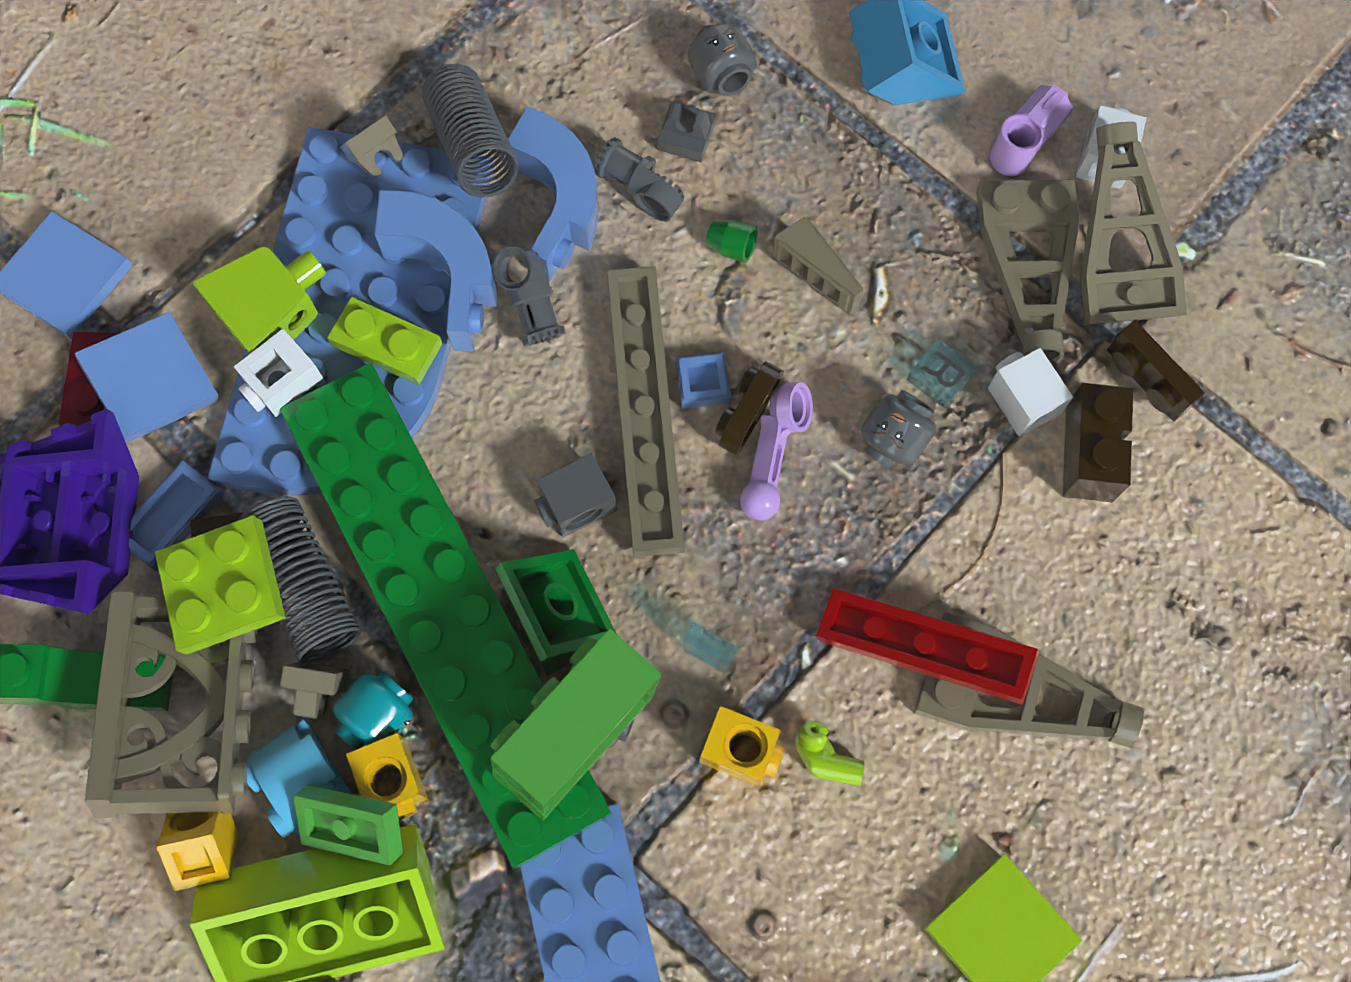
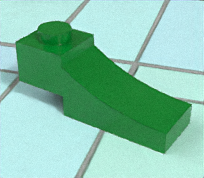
(65, 678)

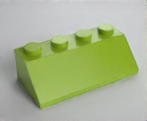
(318, 915)

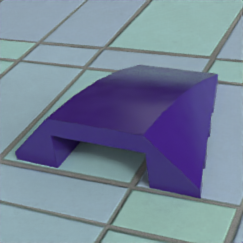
(67, 514)

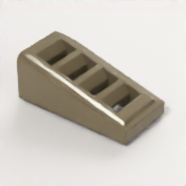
(815, 262)

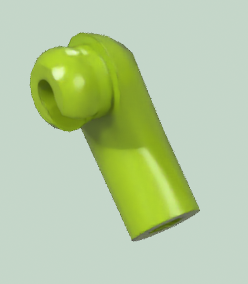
(822, 759)

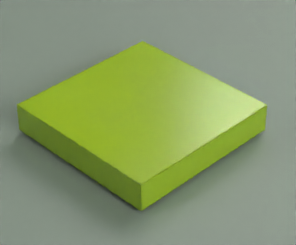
(1002, 928)

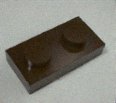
(1161, 378)

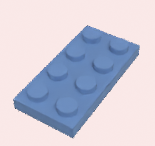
(590, 909)

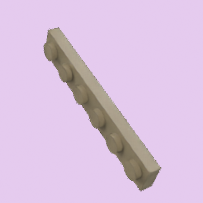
(645, 412)

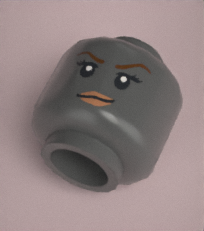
(722, 59)
(898, 429)

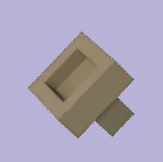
(367, 143)
(313, 686)

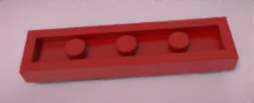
(928, 646)

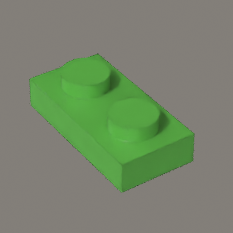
(348, 824)

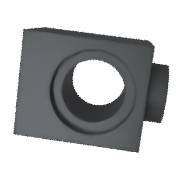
(575, 496)

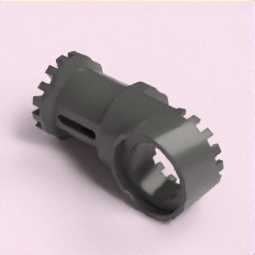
(637, 174)
(529, 295)

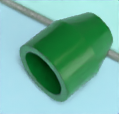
(732, 239)

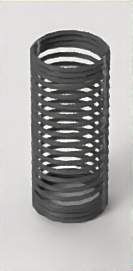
(451, 141)
(324, 621)

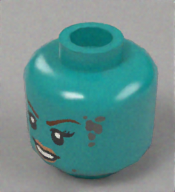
(372, 710)

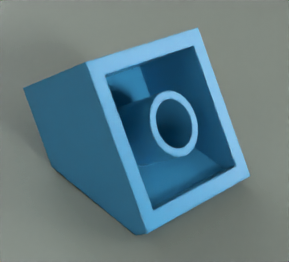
(905, 51)

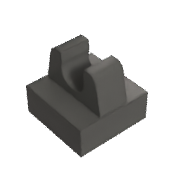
(686, 131)

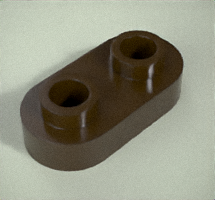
(738, 424)

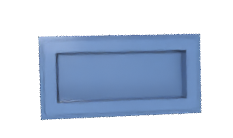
(168, 511)

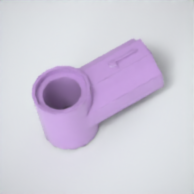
(1029, 130)

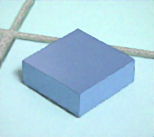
(703, 380)

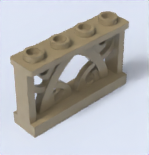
(118, 761)

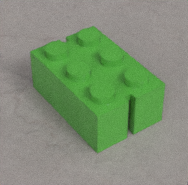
(573, 722)

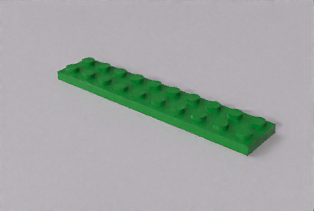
(432, 596)

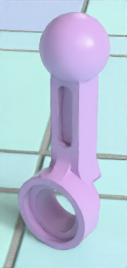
(789, 412)

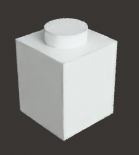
(1029, 390)

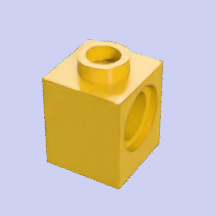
(731, 725)
(374, 759)
(198, 848)

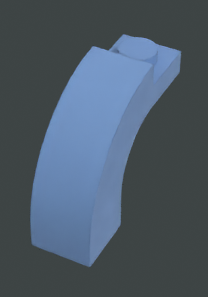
(561, 163)
(433, 231)

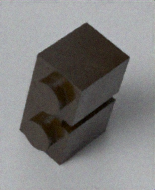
(1095, 448)

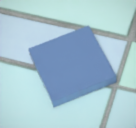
(62, 274)
(147, 376)

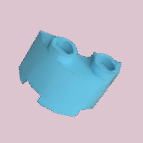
(287, 766)

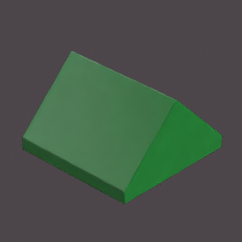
(554, 605)

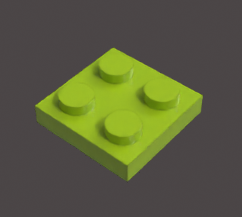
(219, 585)

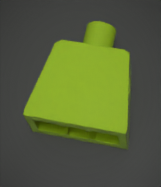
(262, 296)

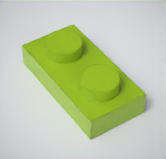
(385, 340)

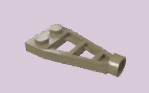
(1029, 207)
(1138, 293)
(964, 710)

